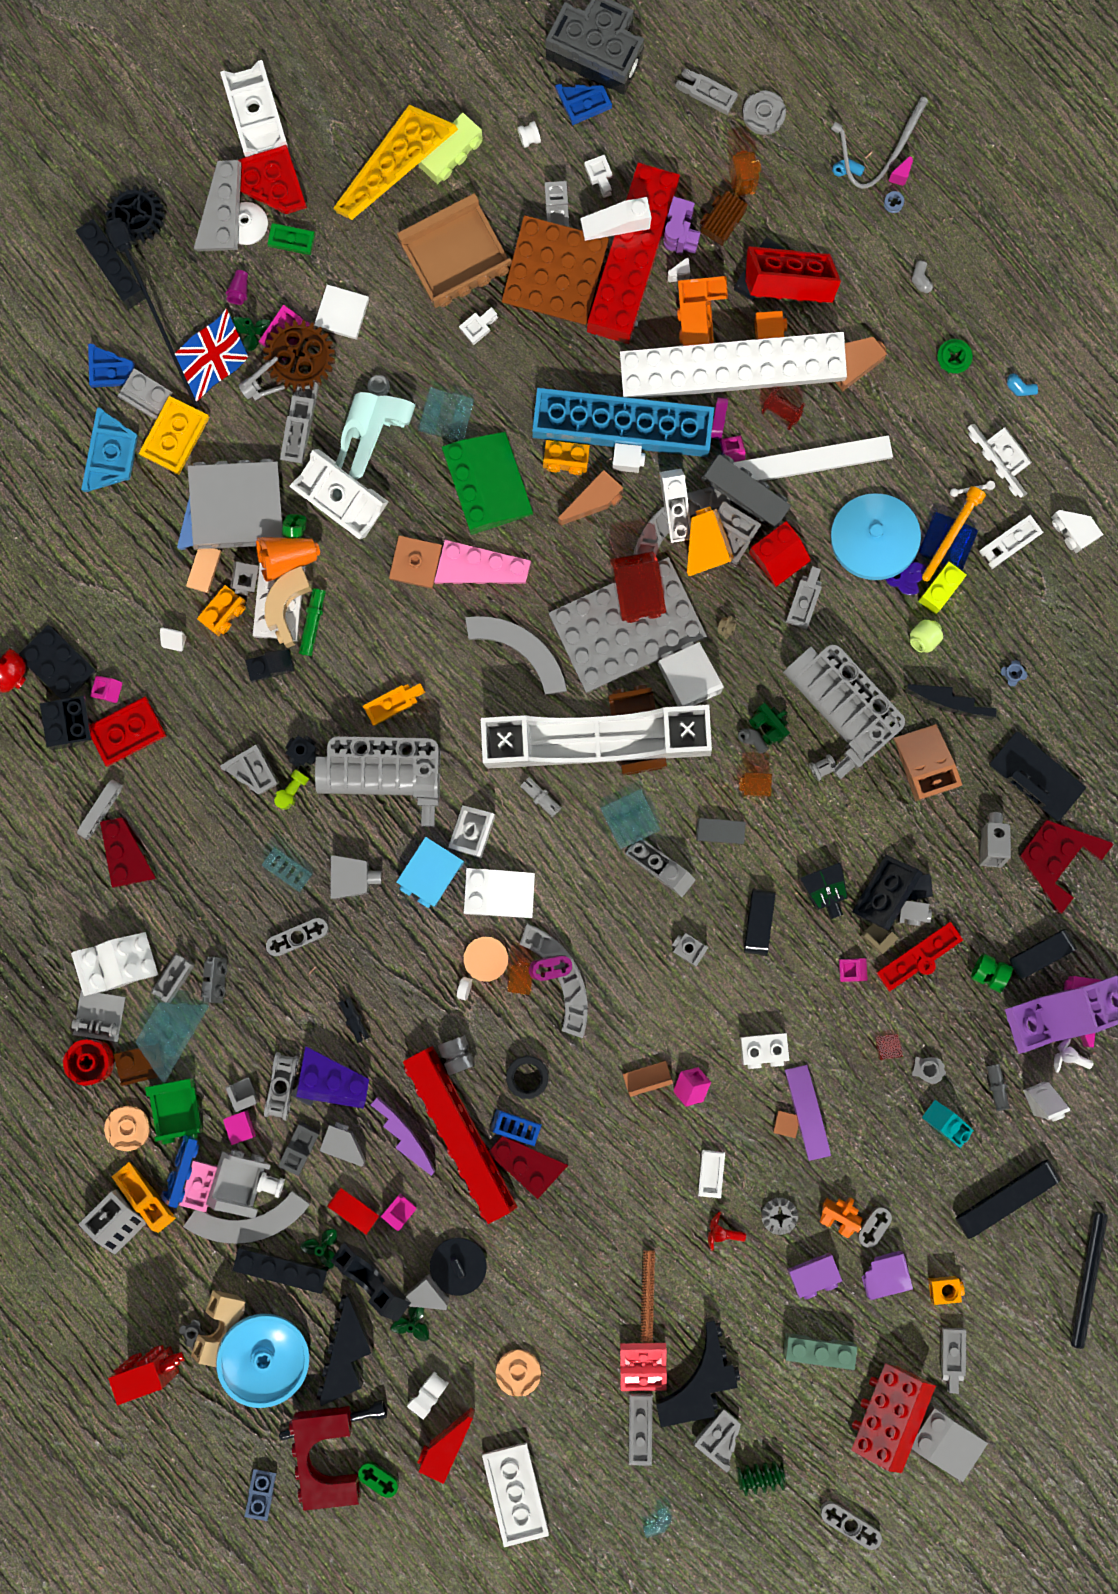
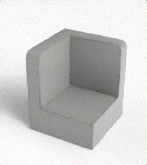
(242, 1094)

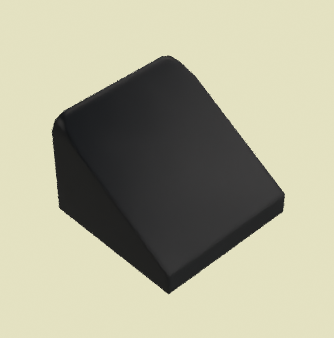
(923, 888)

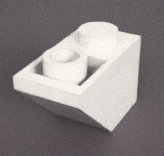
(1076, 528)

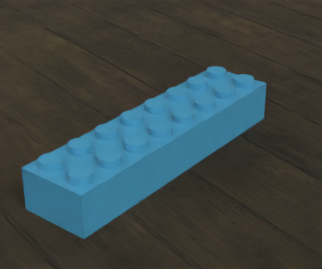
(622, 420)

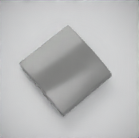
(738, 528)

